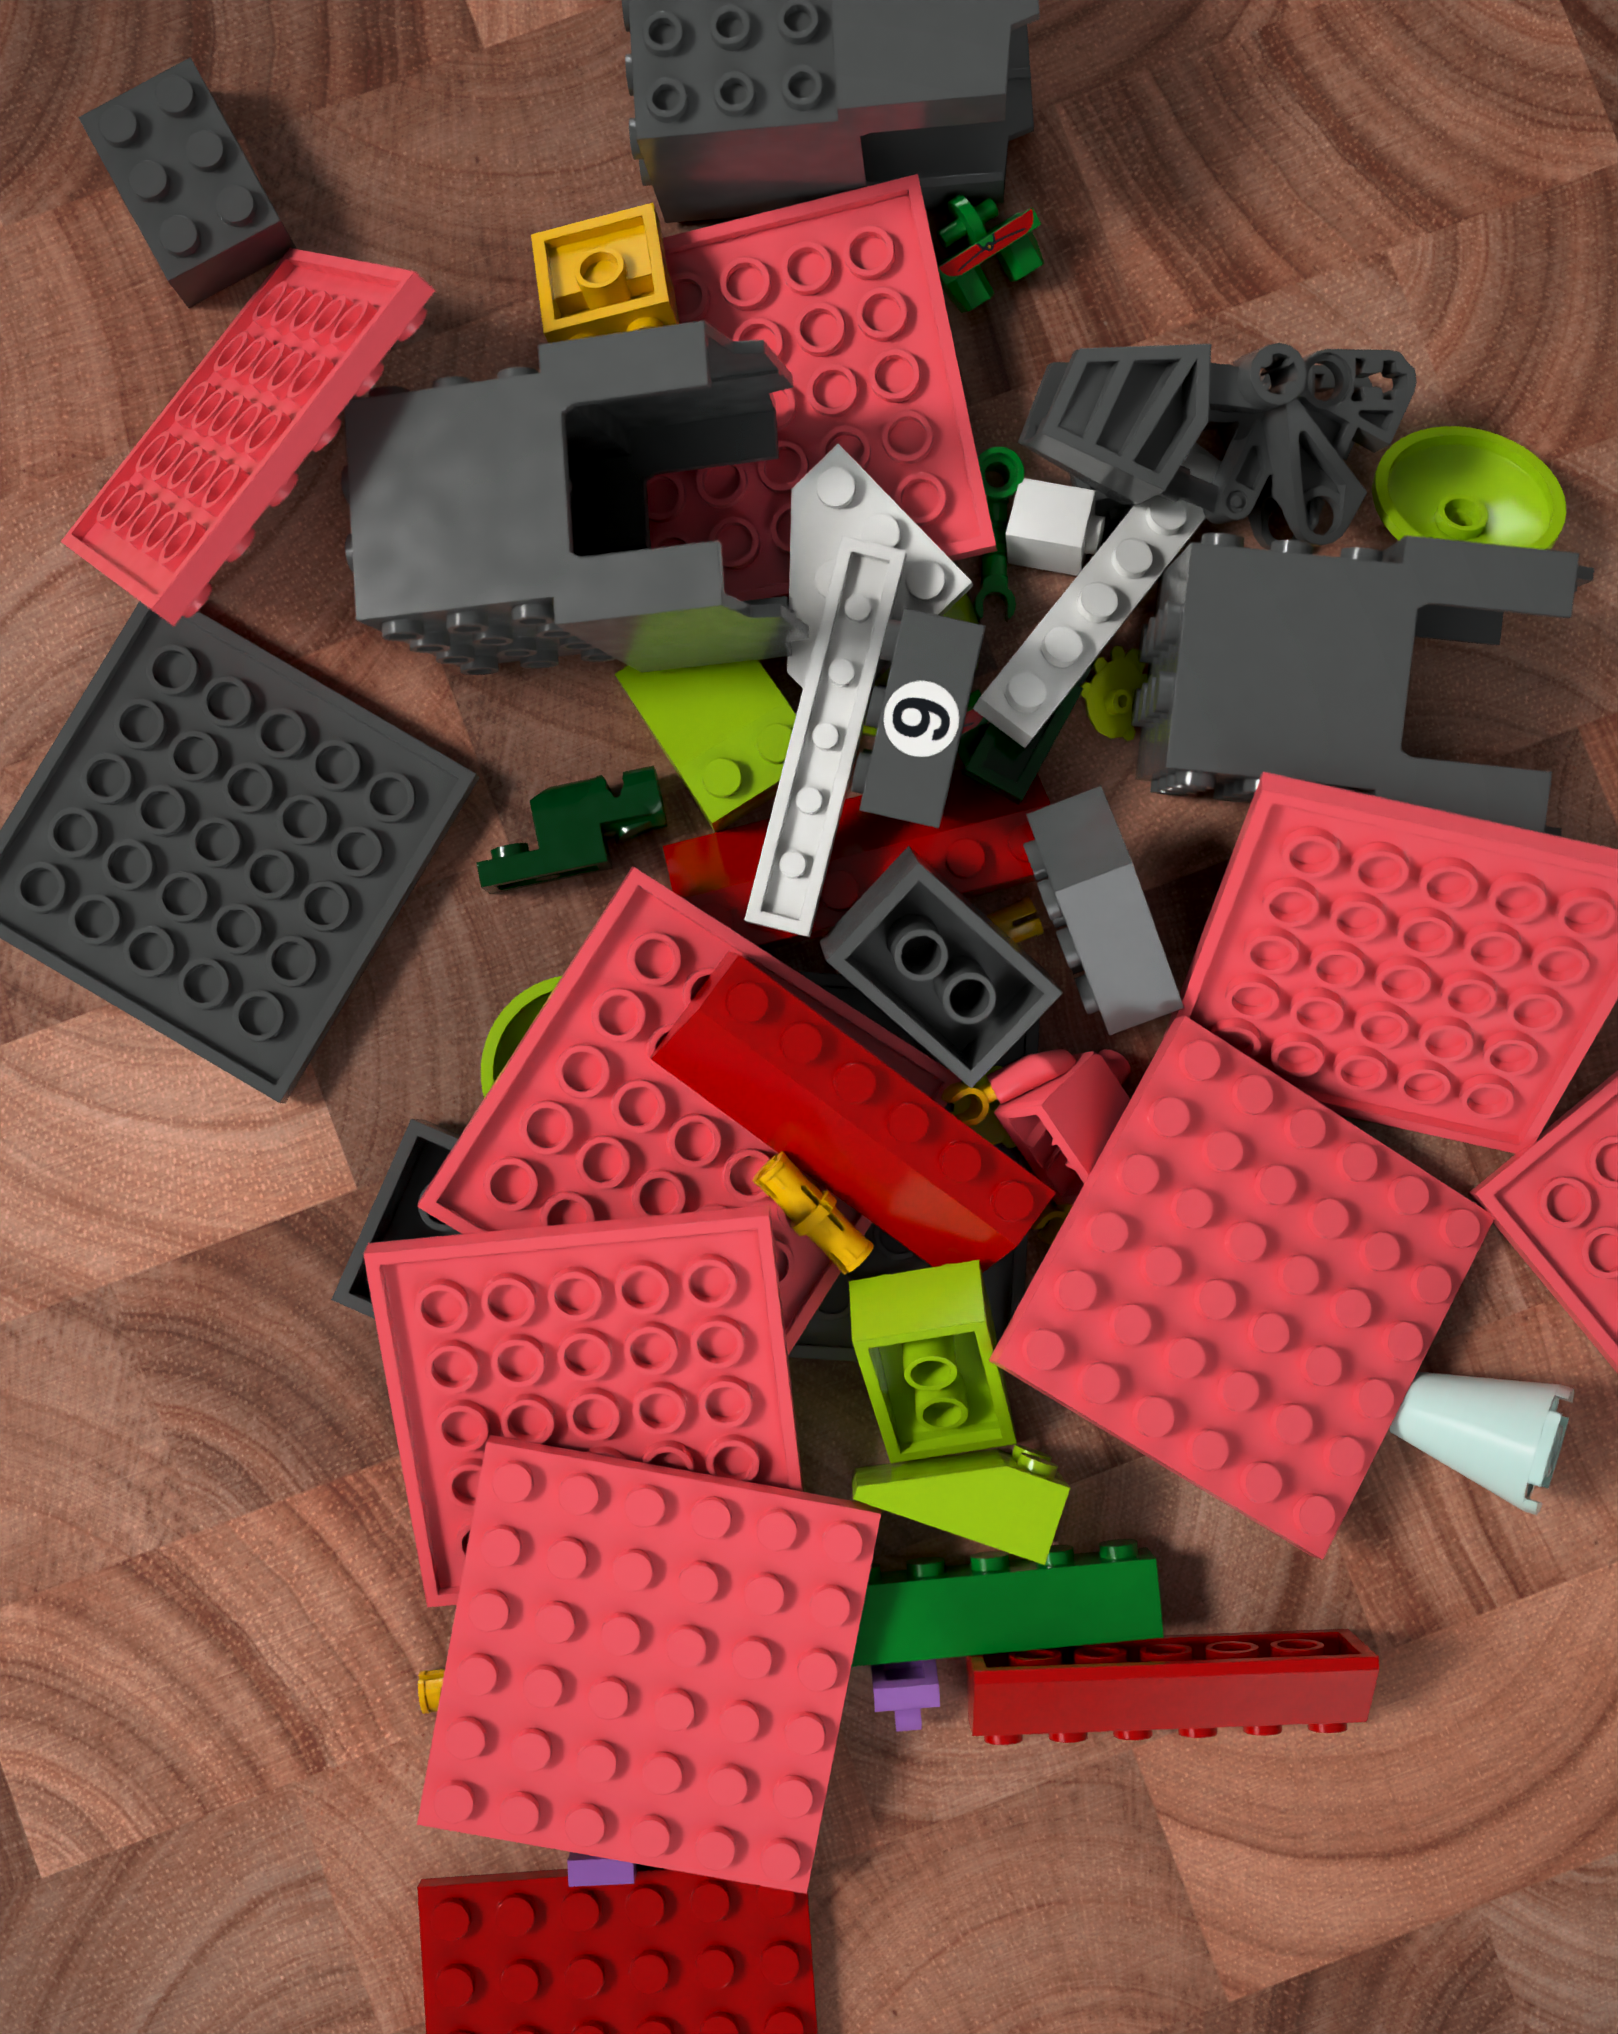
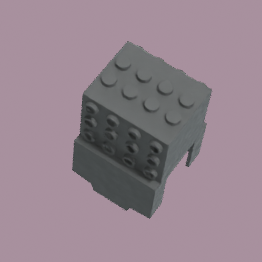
(824, 97)
(520, 513)
(1308, 667)

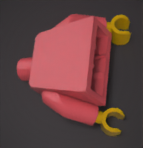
(1057, 1115)

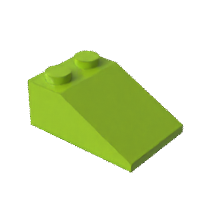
(719, 729)
(927, 1361)
(978, 1495)

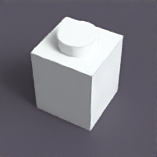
(1053, 527)

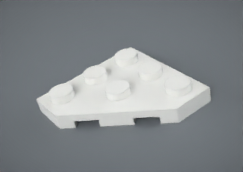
(841, 501)

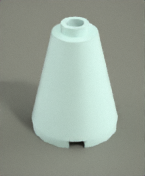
(1488, 1430)

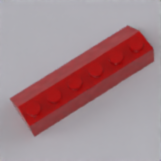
(973, 849)
(849, 1120)
(1174, 1684)

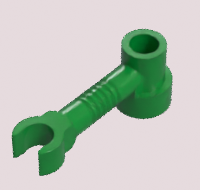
(994, 564)

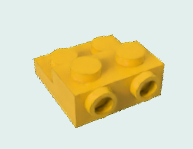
(604, 276)

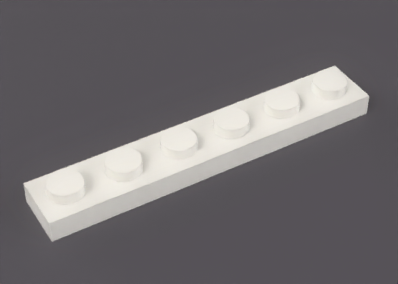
(1092, 609)
(825, 736)

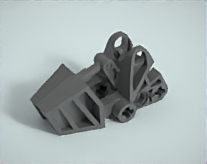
(1136, 411)

